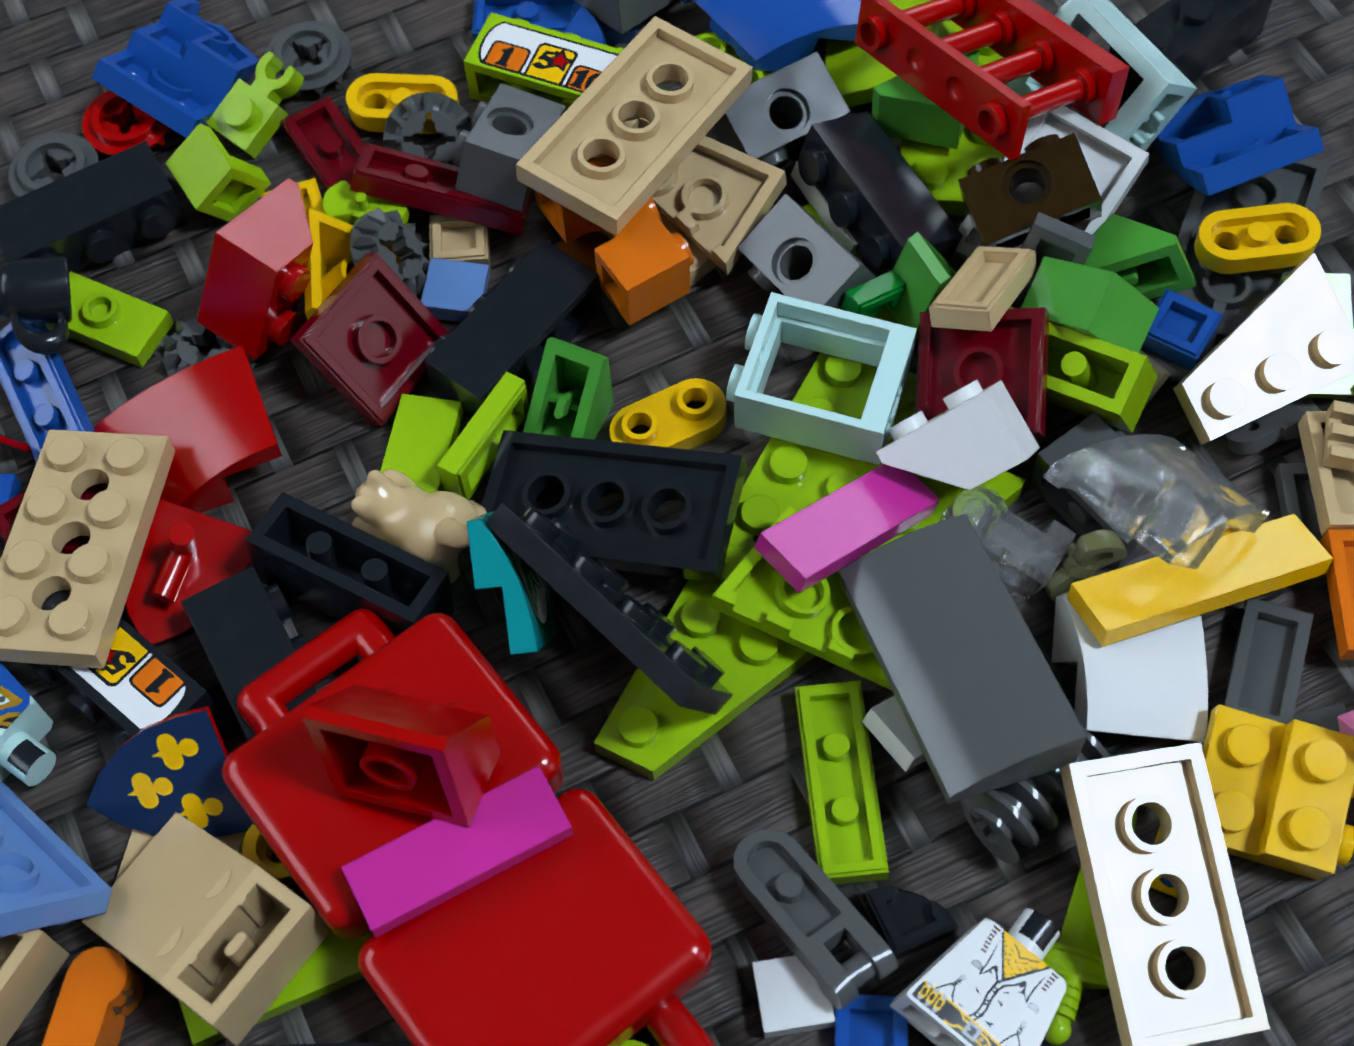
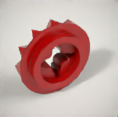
(109, 113)

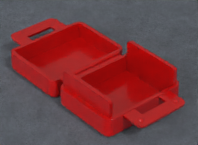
(541, 955)

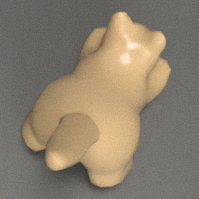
(415, 520)

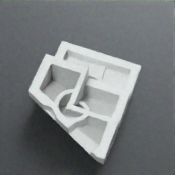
(1138, 685)

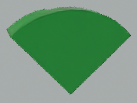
(874, 294)

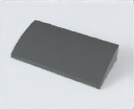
(961, 660)

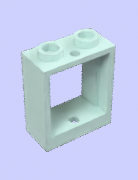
(1157, 96)
(833, 333)

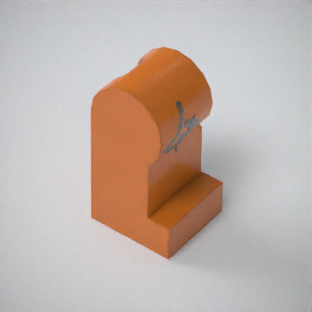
(94, 1000)

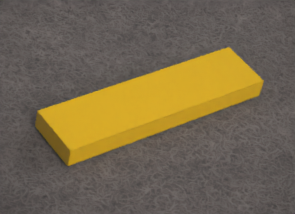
(1235, 570)

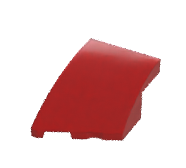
(213, 423)

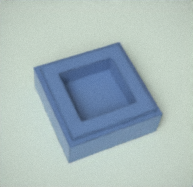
(454, 288)

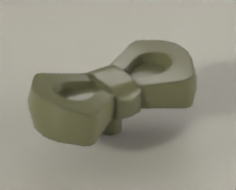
(1085, 560)

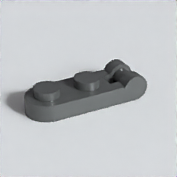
(810, 914)

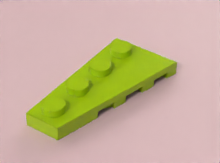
(812, 620)

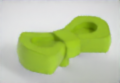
(350, 205)

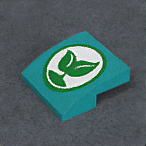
(525, 592)

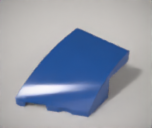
(779, 31)
(177, 67)
(1235, 135)

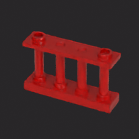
(1018, 30)

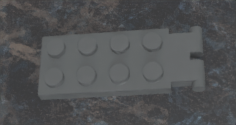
(1241, 292)

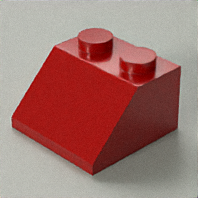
(259, 272)
(404, 751)

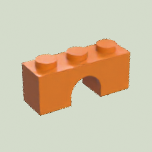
(639, 266)

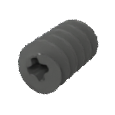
(1009, 810)

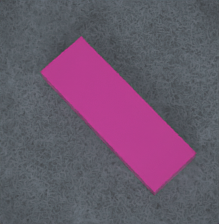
(845, 525)
(451, 858)

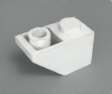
(966, 443)

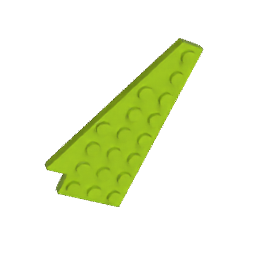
(646, 725)

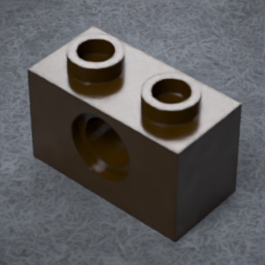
(1048, 161)

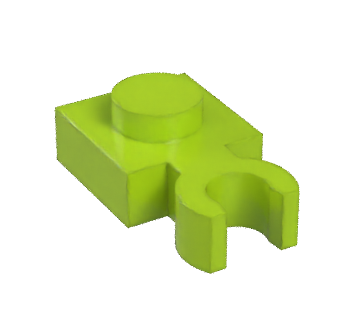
(252, 112)

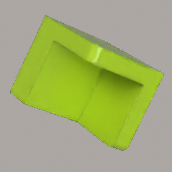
(213, 178)

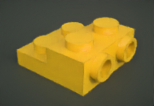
(1281, 791)

